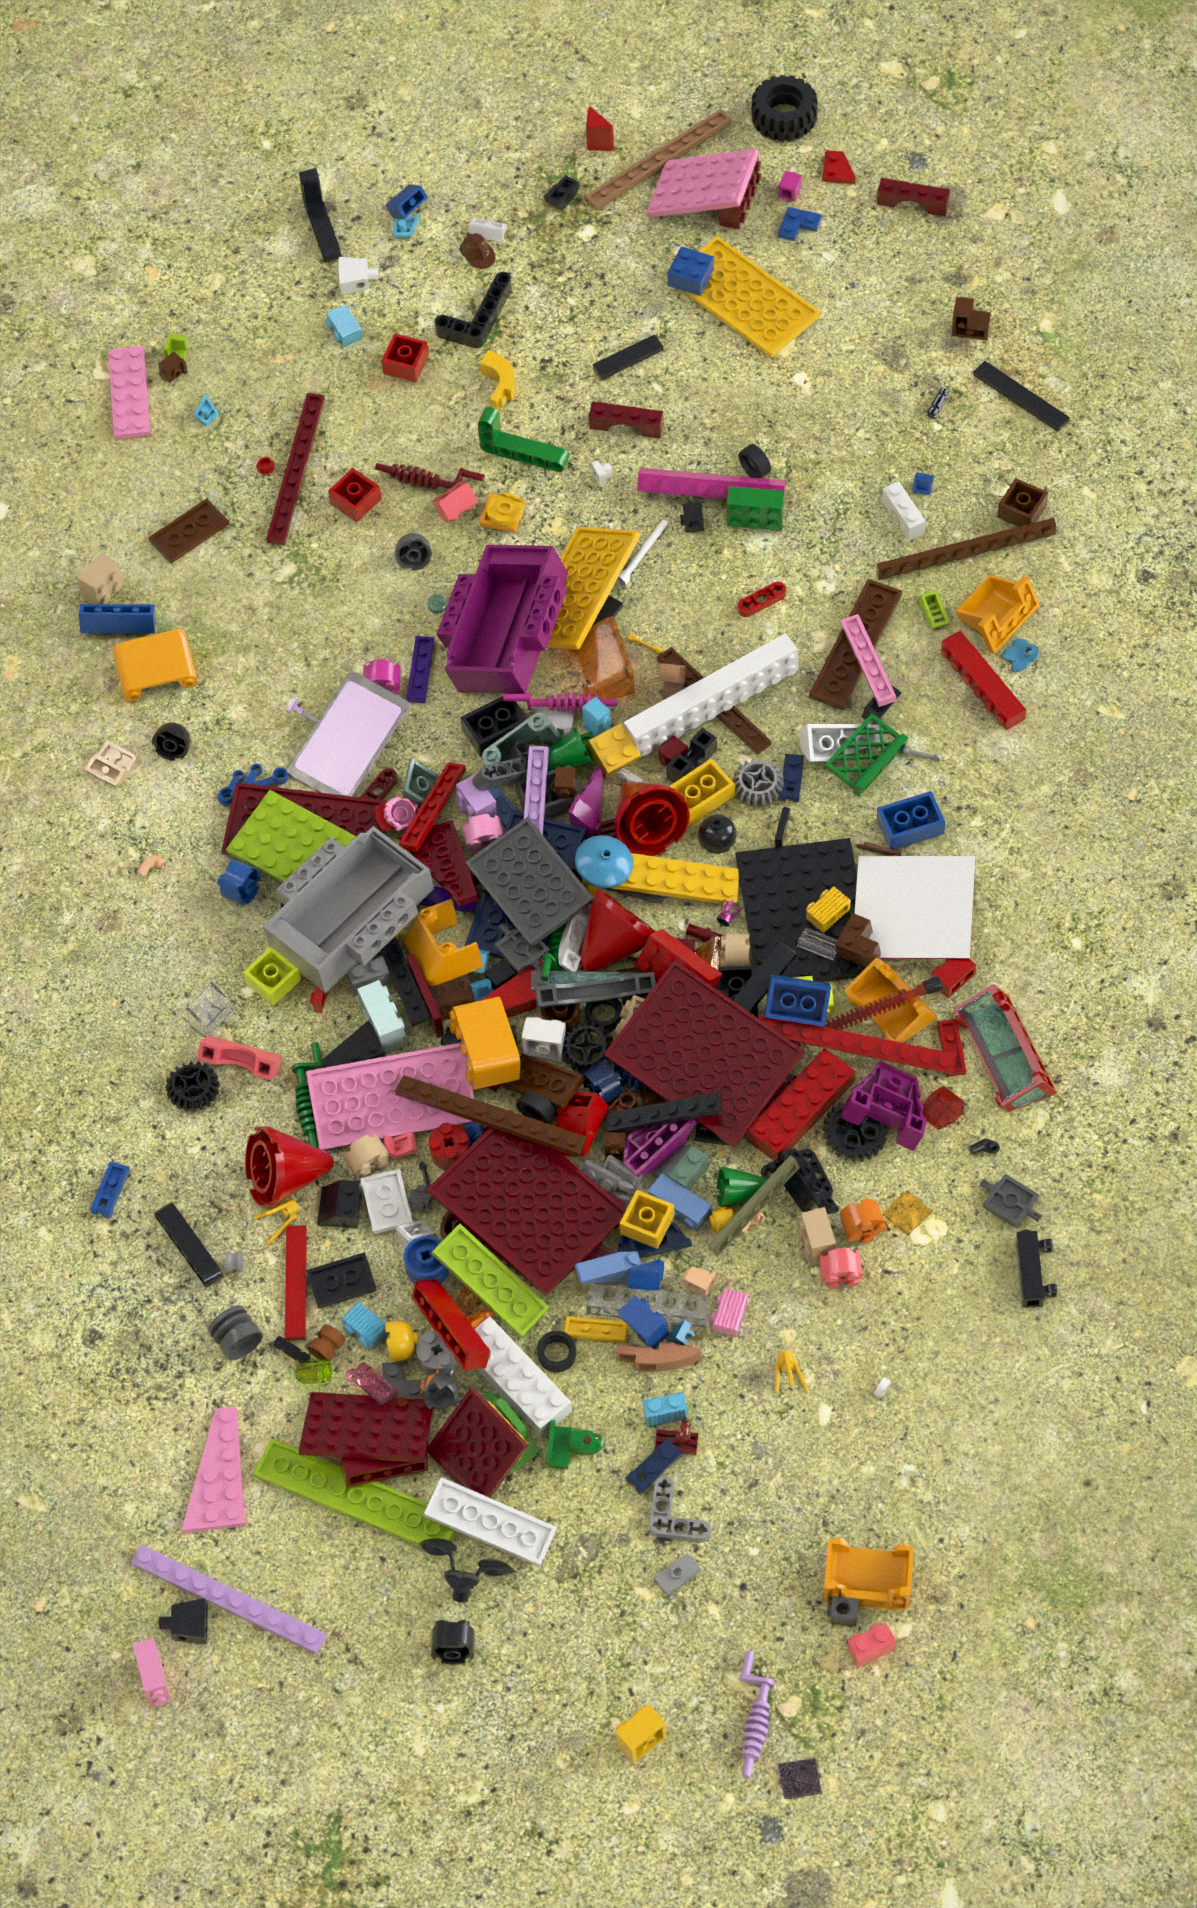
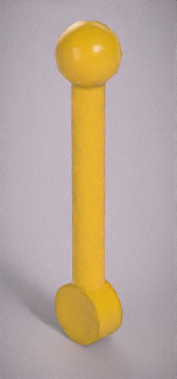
(632, 638)

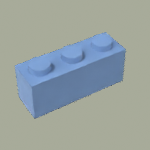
(687, 1206)

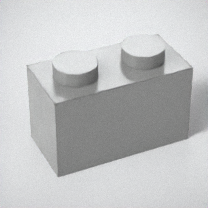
(373, 971)

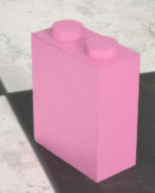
(152, 1672)

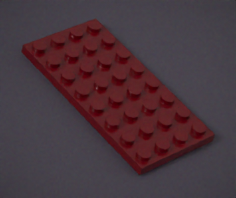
(346, 812)

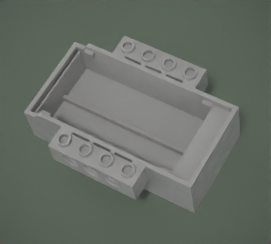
(346, 905)

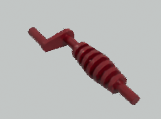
(418, 476)

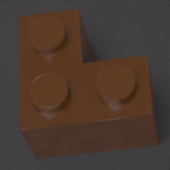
(969, 322)
(855, 942)

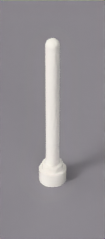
(624, 576)

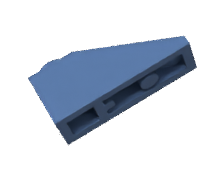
(607, 1268)

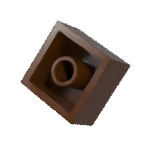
(1022, 503)

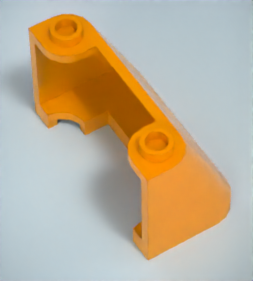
(154, 662)
(879, 981)
(869, 1575)

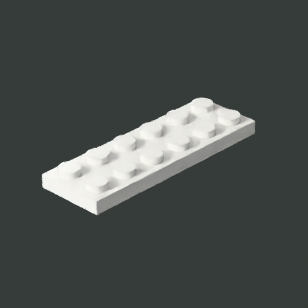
(490, 1522)

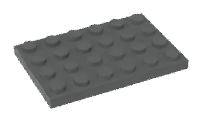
(529, 881)

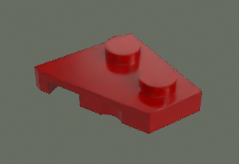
(837, 168)

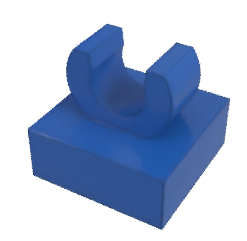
(923, 483)

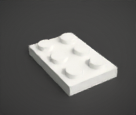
(386, 1201)

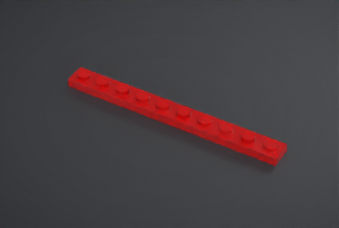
(863, 1045)

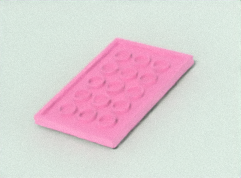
(702, 183)

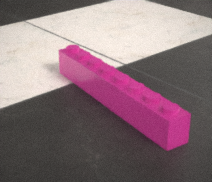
(700, 483)

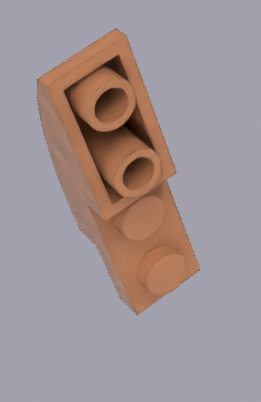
(666, 1358)

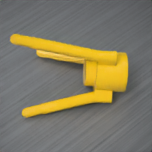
(287, 1209)
(787, 1363)

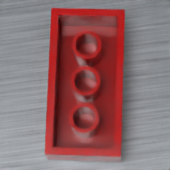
(663, 949)

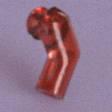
(685, 1432)

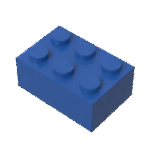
(910, 820)
(797, 1000)

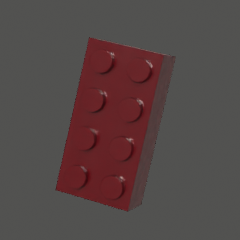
(735, 216)

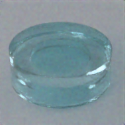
(436, 603)

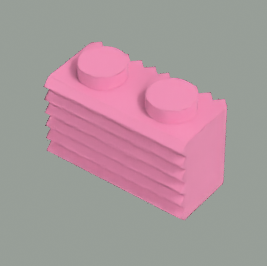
(730, 1312)

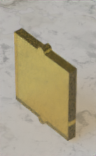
(907, 1212)

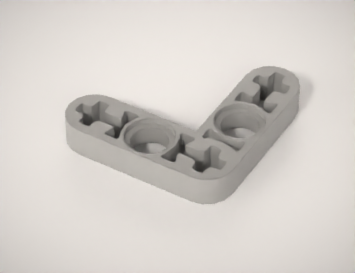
(664, 1517)

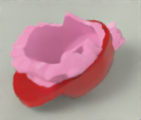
(395, 814)

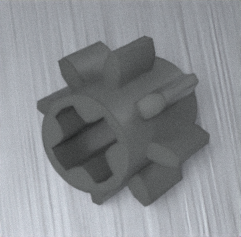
(419, 1198)

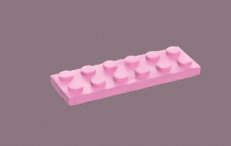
(129, 392)

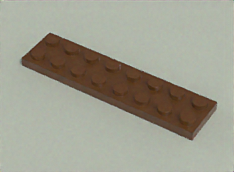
(841, 669)

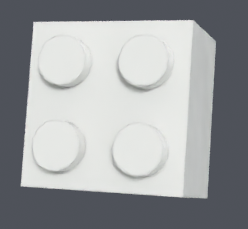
(543, 1039)

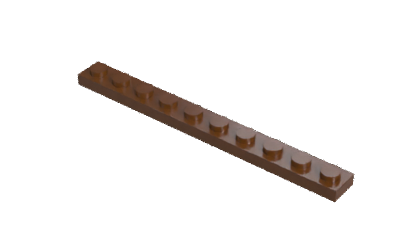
(965, 549)
(491, 1115)

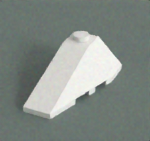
(822, 741)

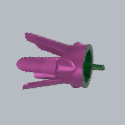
(724, 918)

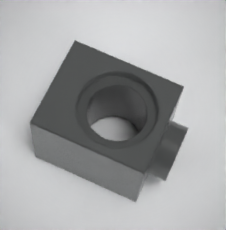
(849, 1604)

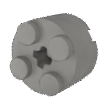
(427, 1356)

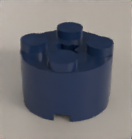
(603, 1081)

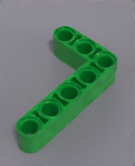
(517, 447)

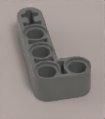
(504, 772)

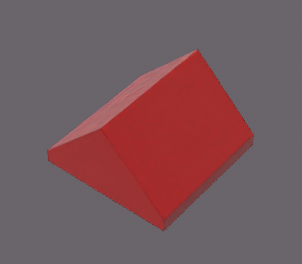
(598, 132)

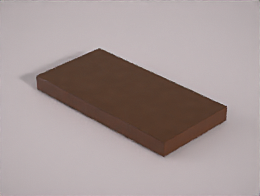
(188, 531)
(547, 1079)

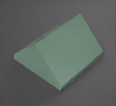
(418, 782)

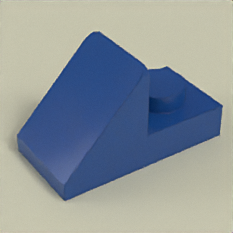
(646, 1276)

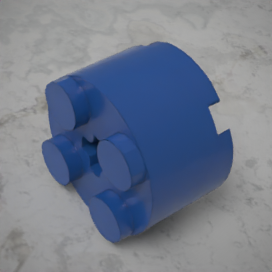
(239, 882)

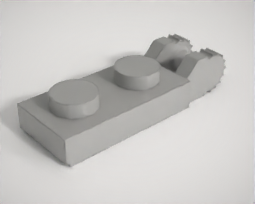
(608, 1181)

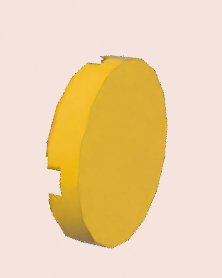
(504, 509)

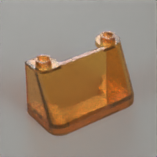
(605, 662)

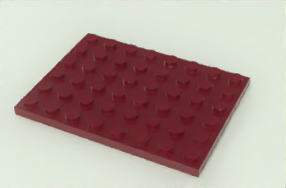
(700, 1043)
(527, 1206)

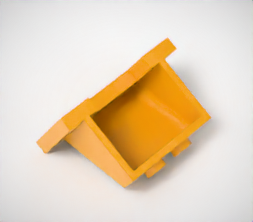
(998, 609)

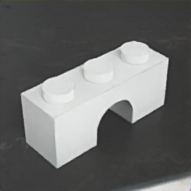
(899, 502)

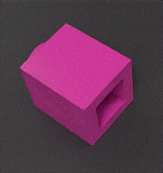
(789, 186)

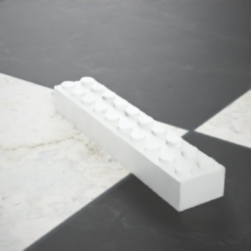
(713, 694)

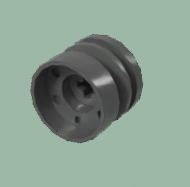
(235, 1332)

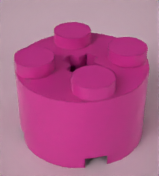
(384, 674)

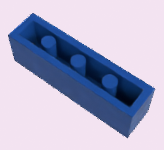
(117, 618)

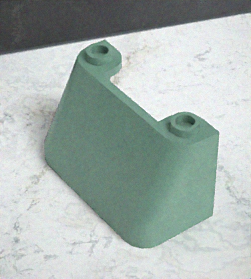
(529, 731)

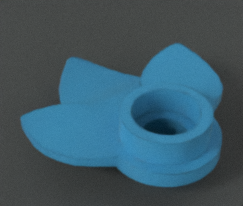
(1019, 655)

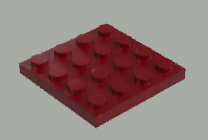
(477, 1445)

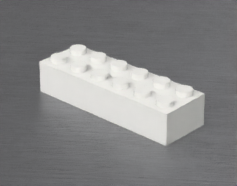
(521, 1380)

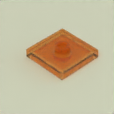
(710, 951)

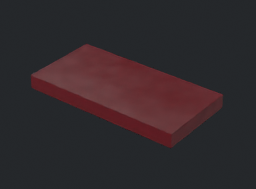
(435, 1017)

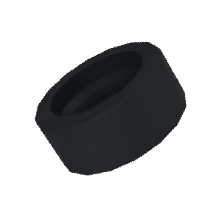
(754, 461)
(609, 1024)
(535, 1106)
(558, 1366)

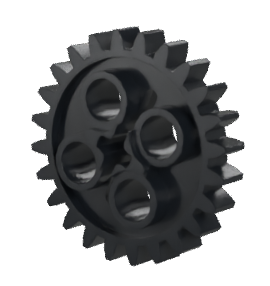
(839, 1136)

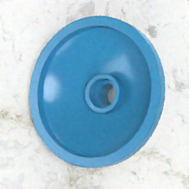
(603, 870)

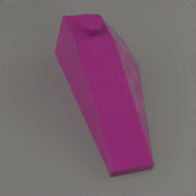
(587, 808)

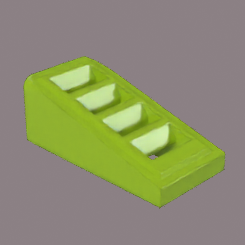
(933, 595)

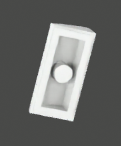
(488, 229)

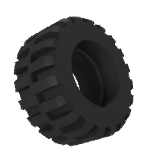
(784, 124)

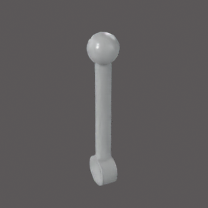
(936, 757)

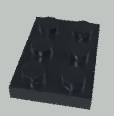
(341, 1280)

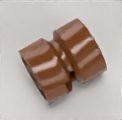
(327, 1342)

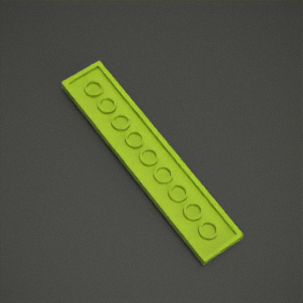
(368, 1503)

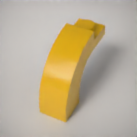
(500, 369)

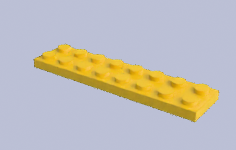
(681, 879)

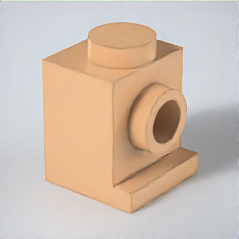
(699, 1280)

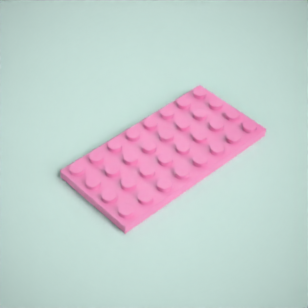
(362, 1098)

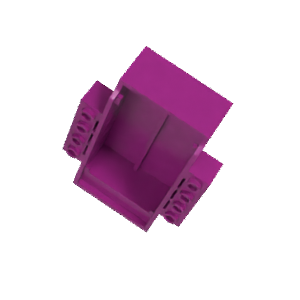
(502, 618)

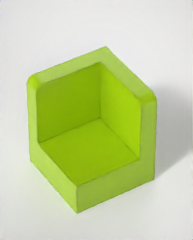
(176, 343)

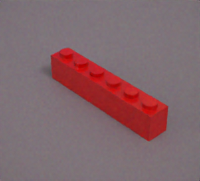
(983, 680)
(450, 1324)

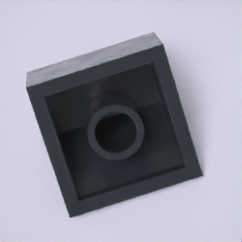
(340, 1204)

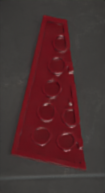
(446, 862)

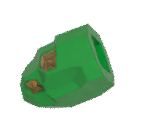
(585, 1442)

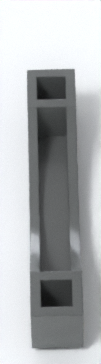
(594, 991)

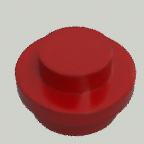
(265, 465)

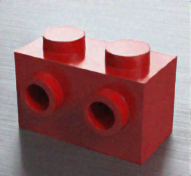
(954, 974)

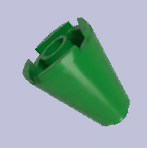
(568, 751)
(737, 1186)

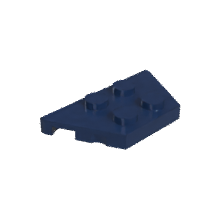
(672, 1240)

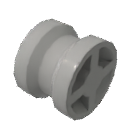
(234, 1261)

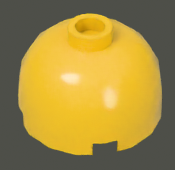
(401, 1340)

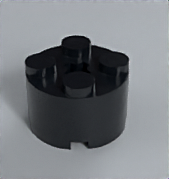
(452, 1642)

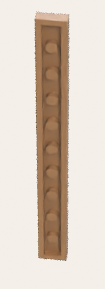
(657, 159)

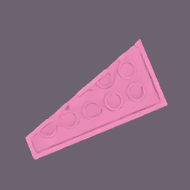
(218, 1487)

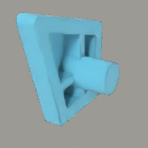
(405, 227)
(206, 411)

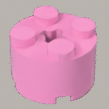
(481, 832)

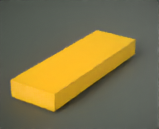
(596, 1329)

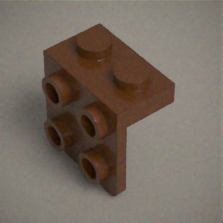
(451, 994)

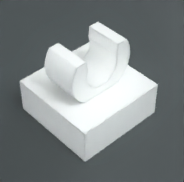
(601, 472)

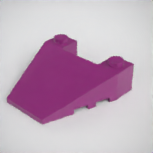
(891, 1099)

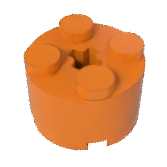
(862, 1221)

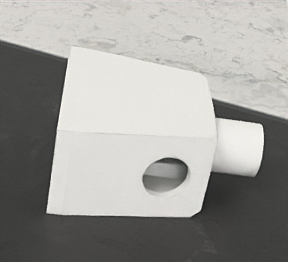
(355, 275)

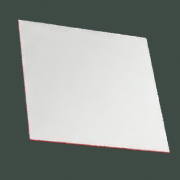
(918, 904)

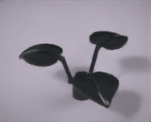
(463, 1581)

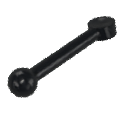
(423, 1166)

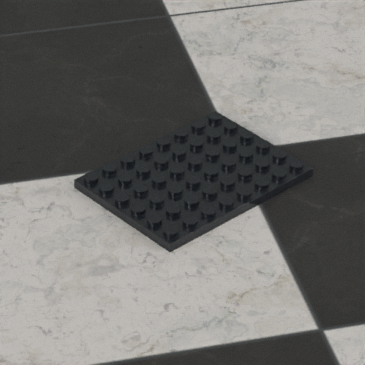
(777, 890)

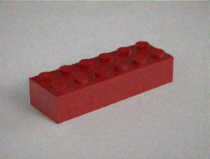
(801, 1105)

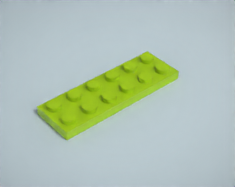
(490, 1280)

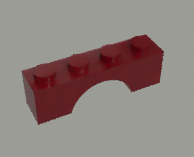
(932, 198)
(646, 421)

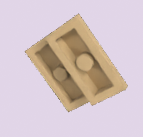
(112, 763)

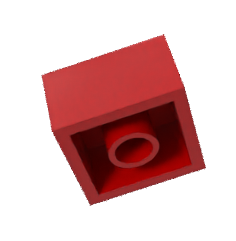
(405, 357)
(354, 494)

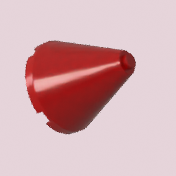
(650, 817)
(611, 934)
(281, 1165)

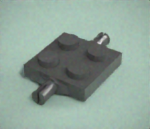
(518, 951)
(1010, 1200)

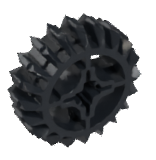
(578, 1046)
(191, 1079)

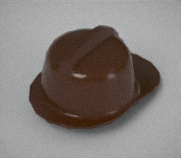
(477, 251)

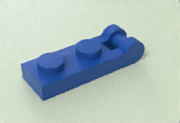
(110, 1189)

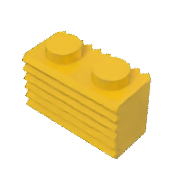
(827, 909)

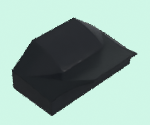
(563, 192)

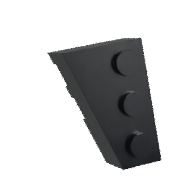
(357, 1047)

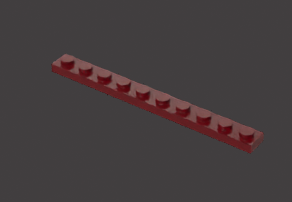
(295, 469)

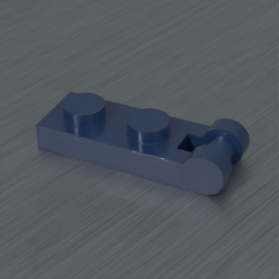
(792, 777)
(654, 1466)

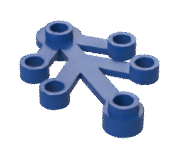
(229, 791)

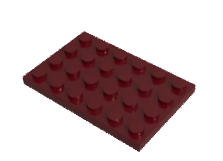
(365, 1429)

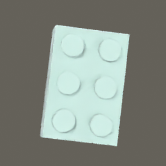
(382, 1016)

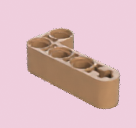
(673, 678)

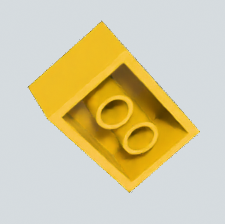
(705, 790)

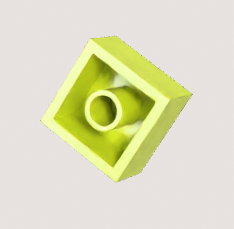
(272, 976)

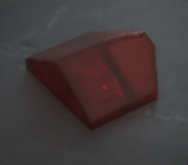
(942, 1108)

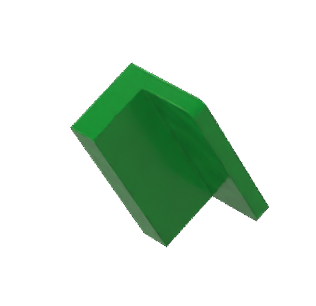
(558, 1446)

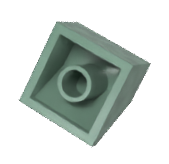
(684, 1166)

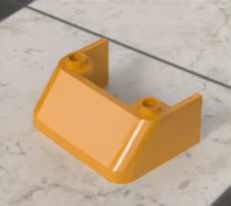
(441, 961)

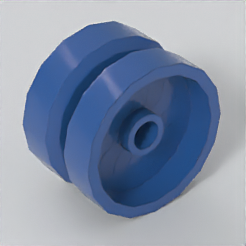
(420, 1262)

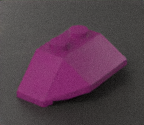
(651, 1146)

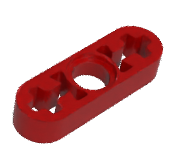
(765, 592)

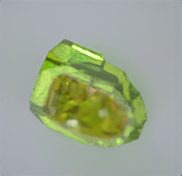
(314, 1372)

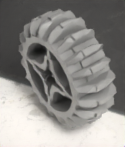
(761, 787)

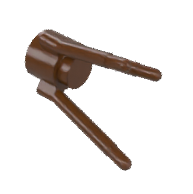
(879, 849)

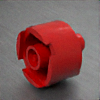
(447, 1144)

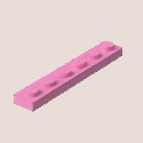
(868, 660)

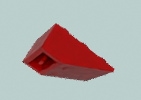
(583, 1116)

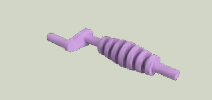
(757, 1722)

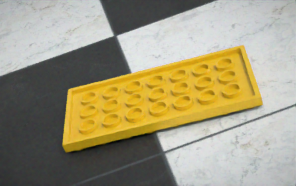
(753, 300)
(593, 565)

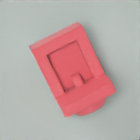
(400, 1145)

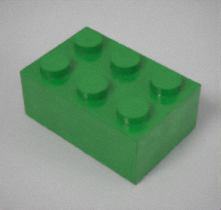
(755, 508)

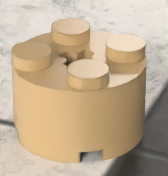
(735, 949)
(366, 1155)

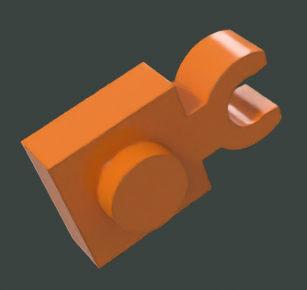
(480, 1317)

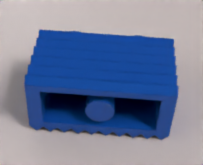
(406, 201)

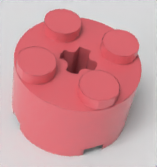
(841, 1267)

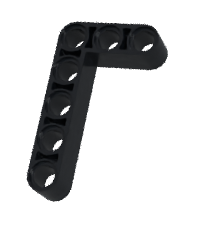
(318, 215)
(476, 332)

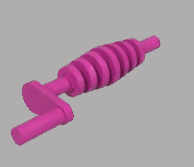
(559, 702)

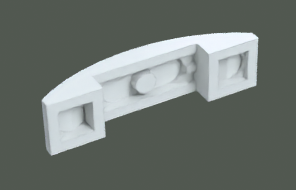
(572, 940)

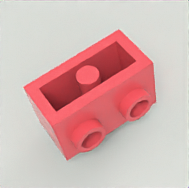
(455, 501)
(871, 1645)

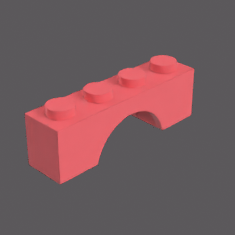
(258, 1061)

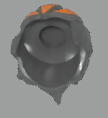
(439, 1390)

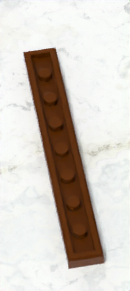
(733, 718)

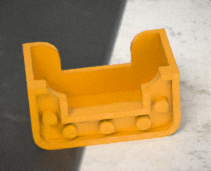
(486, 1042)

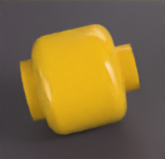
(720, 1218)

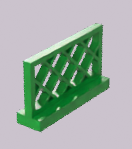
(878, 765)

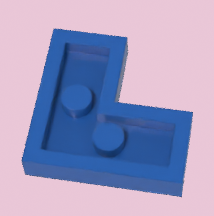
(796, 219)

